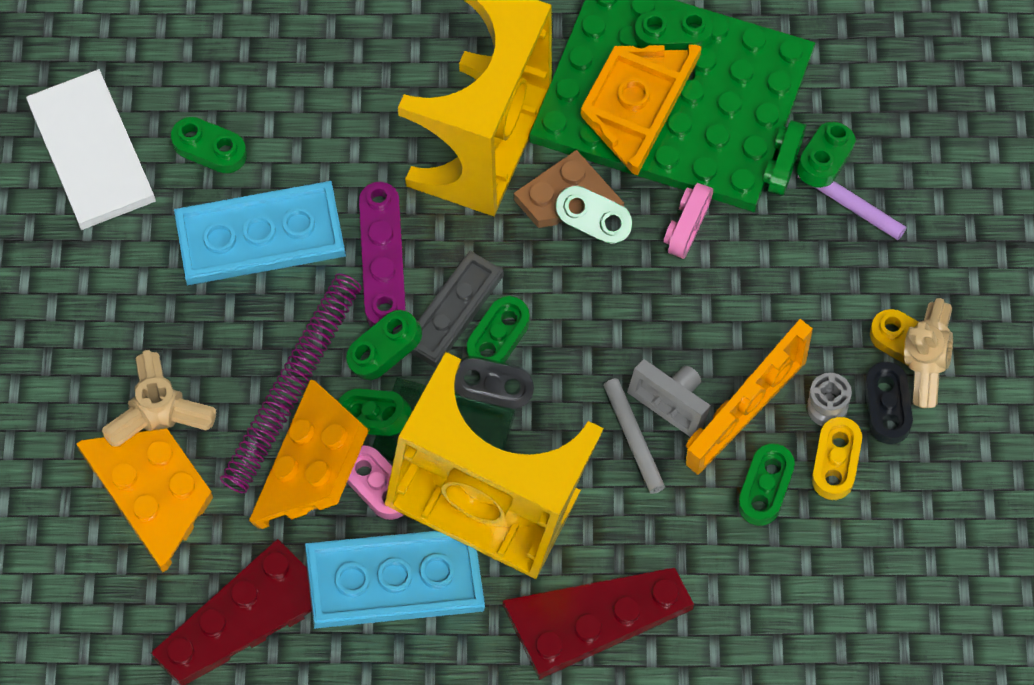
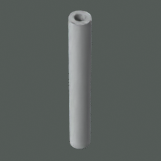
(634, 436)

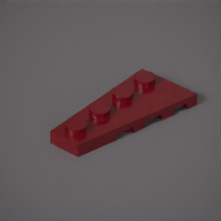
(242, 614)
(586, 619)

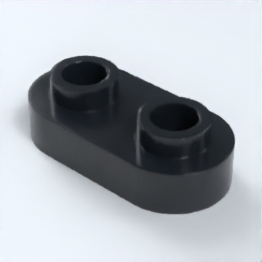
(492, 381)
(888, 405)

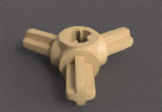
(929, 352)
(156, 405)

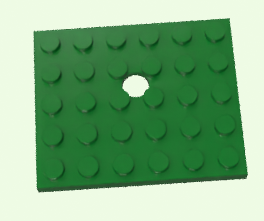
(722, 119)

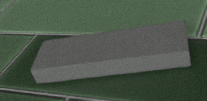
(456, 306)

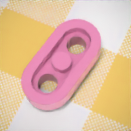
(694, 207)
(374, 486)

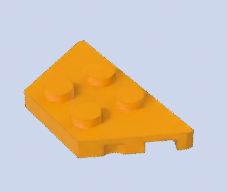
(636, 98)
(312, 459)
(151, 487)

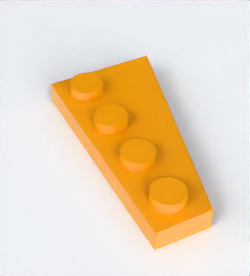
(752, 396)

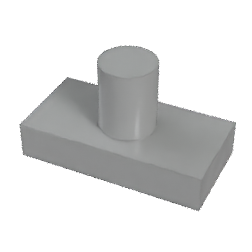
(670, 396)

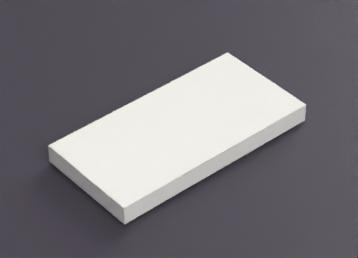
(90, 149)

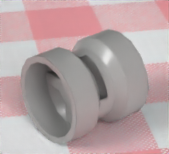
(825, 407)

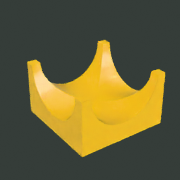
(493, 115)
(478, 493)

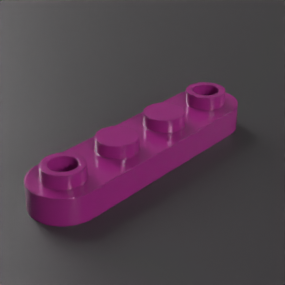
(381, 251)

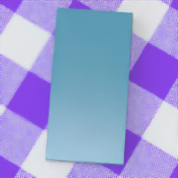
(259, 233)
(392, 579)

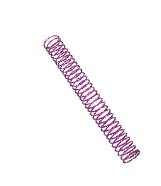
(290, 384)

